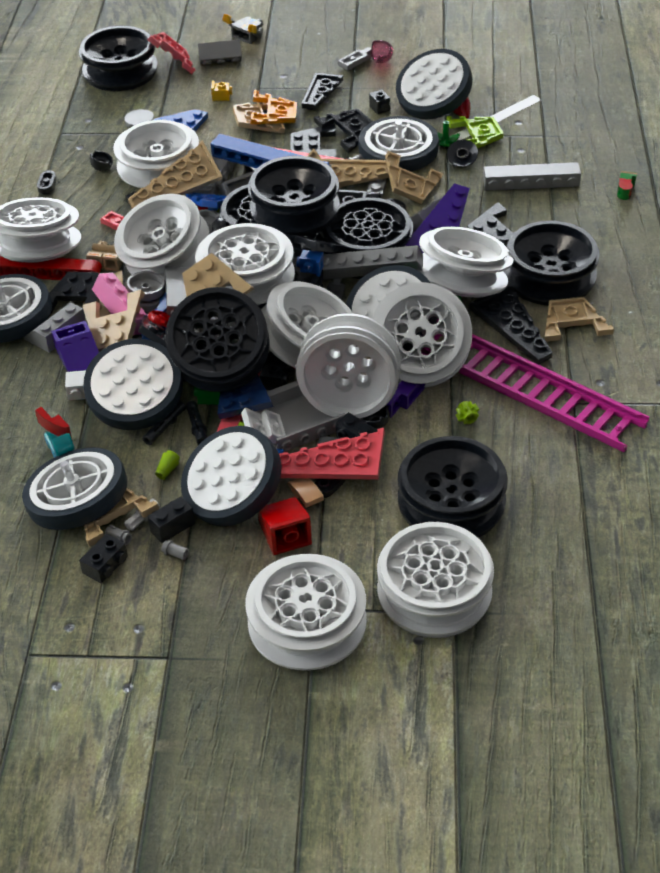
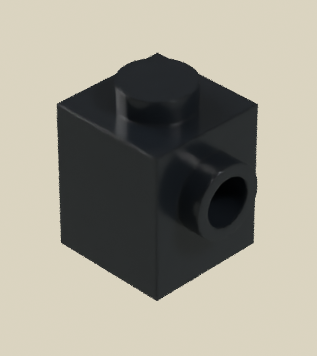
(379, 101)

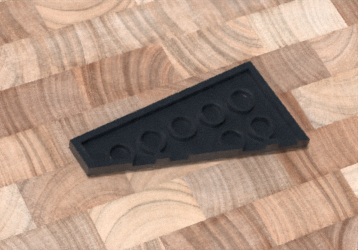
(513, 322)

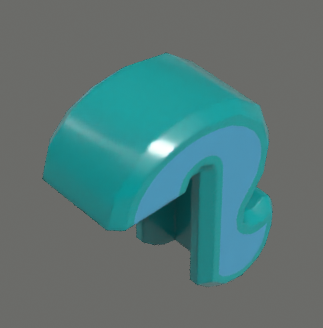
(59, 444)

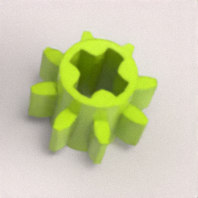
(467, 412)

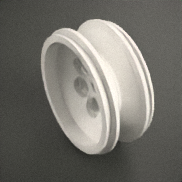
(360, 393)
(435, 579)

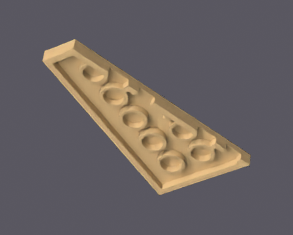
(358, 171)
(182, 177)

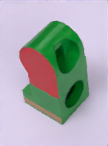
(626, 183)

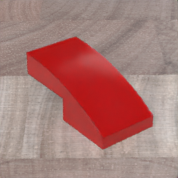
(54, 425)

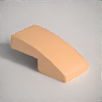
(306, 491)

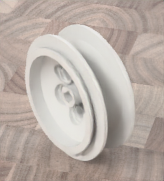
(150, 149)
(37, 229)
(160, 234)
(254, 253)
(465, 261)
(293, 311)
(454, 324)
(306, 611)

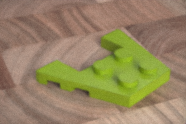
(482, 129)

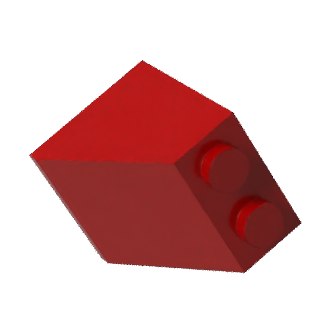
(285, 525)

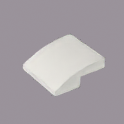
(266, 422)

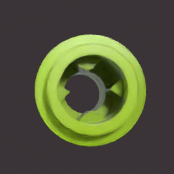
(167, 464)

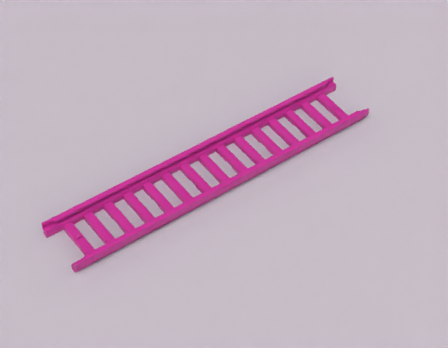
(549, 377)

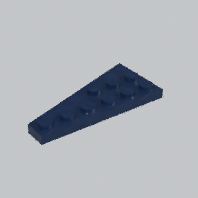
(249, 396)

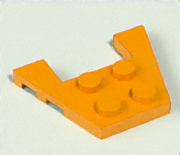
(278, 110)

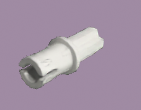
(136, 519)

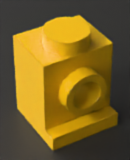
(221, 91)

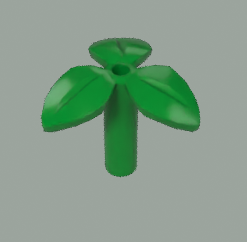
(444, 138)

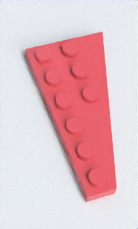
(337, 459)

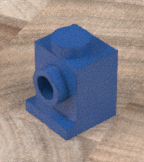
(311, 262)

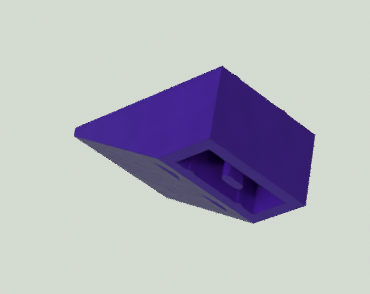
(75, 346)

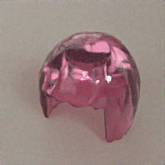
(381, 51)

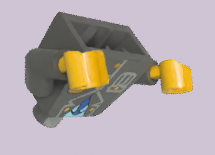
(245, 29)

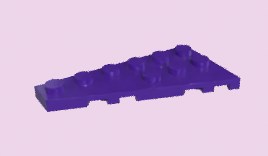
(445, 214)

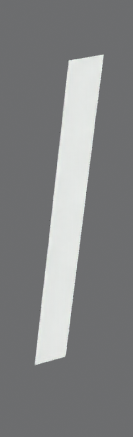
(505, 113)

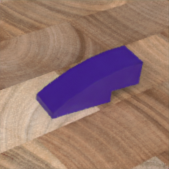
(404, 396)

